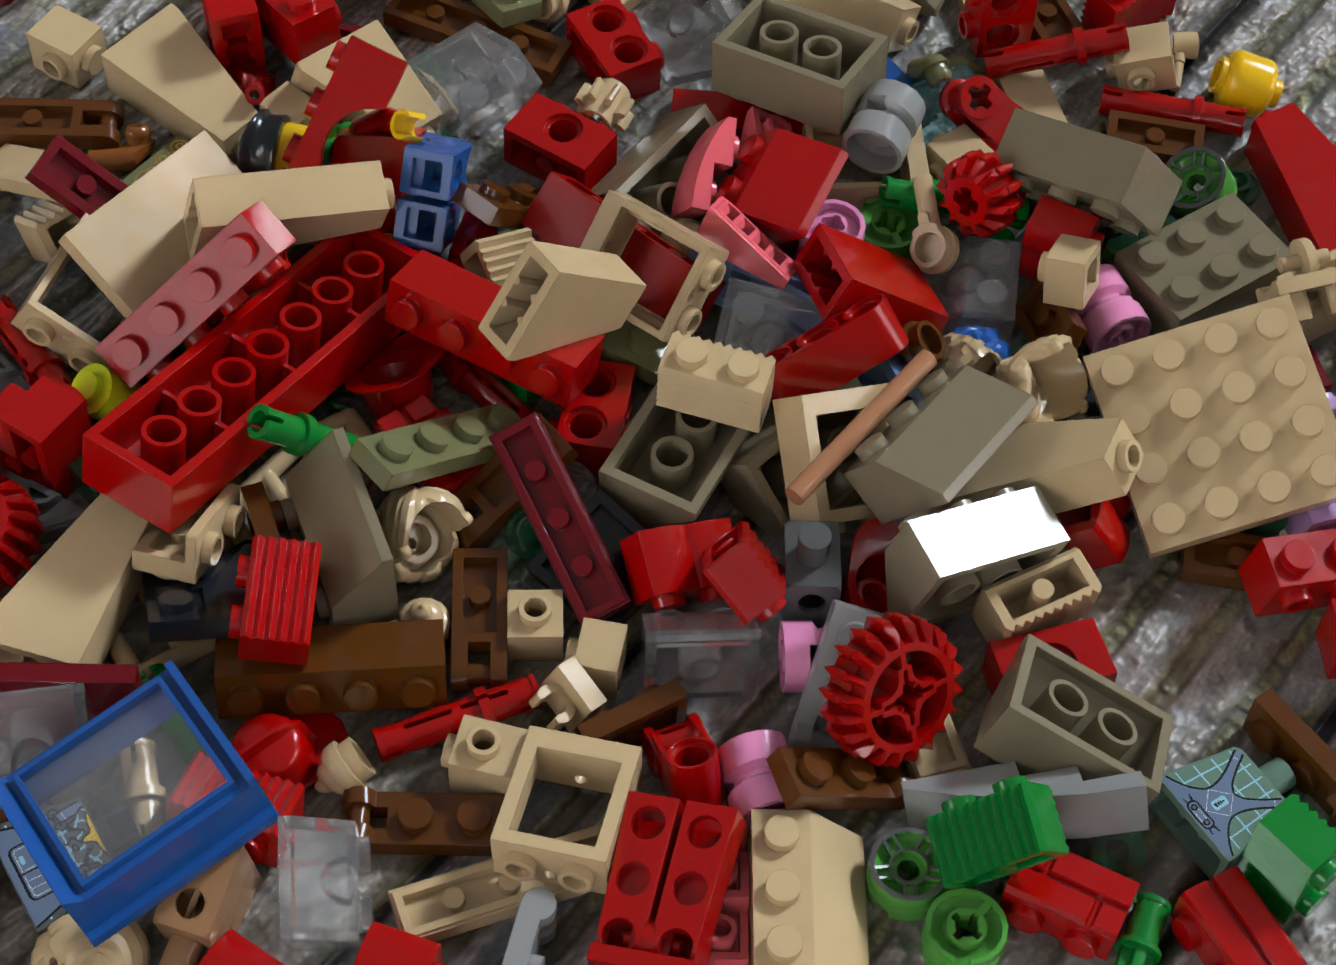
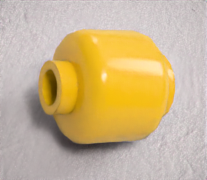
(1246, 82)

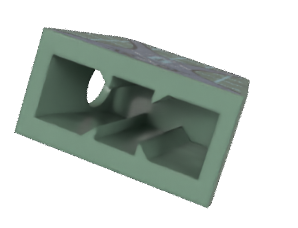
(1218, 804)

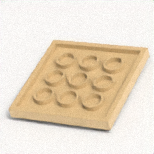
(1224, 423)

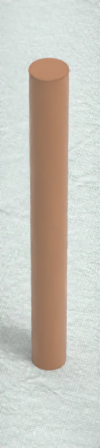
(860, 427)

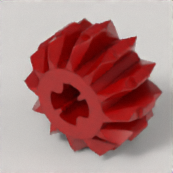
(980, 193)

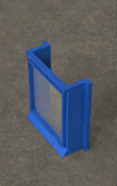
(134, 805)

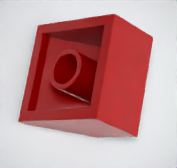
(782, 182)

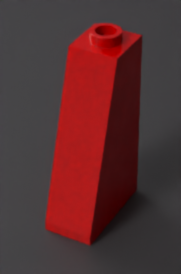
(1296, 173)

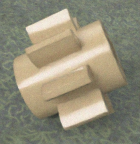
(606, 102)

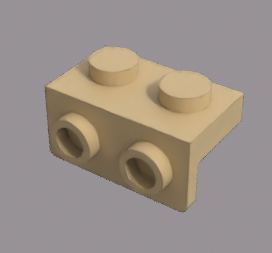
(195, 543)

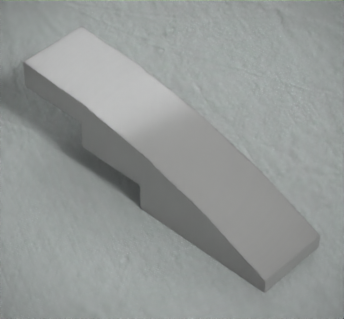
(1084, 807)

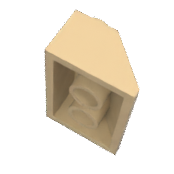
(805, 891)

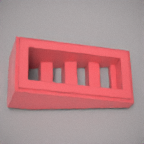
(747, 244)

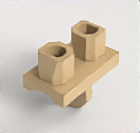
(1307, 278)

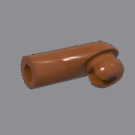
(130, 153)

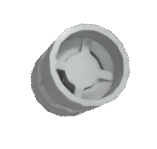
(884, 126)

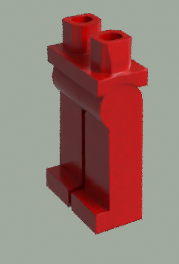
(667, 881)

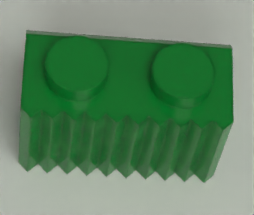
(996, 833)
(1291, 859)

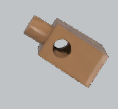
(206, 908)

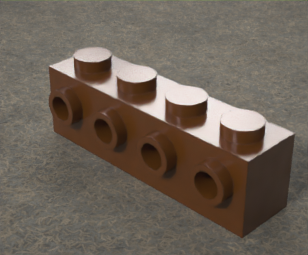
(345, 672)

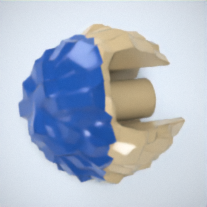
(973, 347)

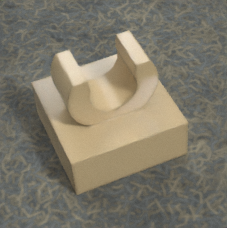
(569, 694)

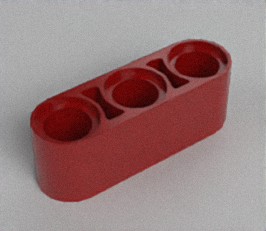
(838, 349)

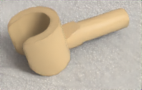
(1185, 47)

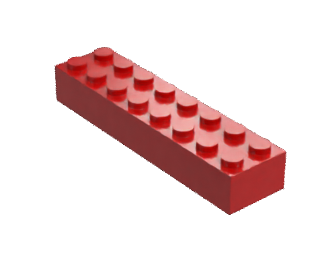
(283, 348)

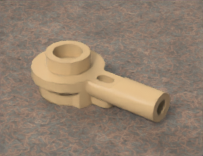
(933, 245)

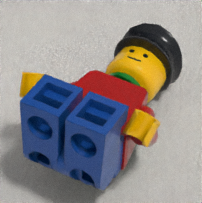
(418, 162)

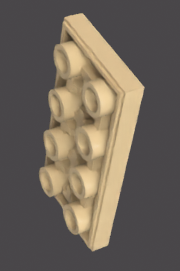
(140, 233)

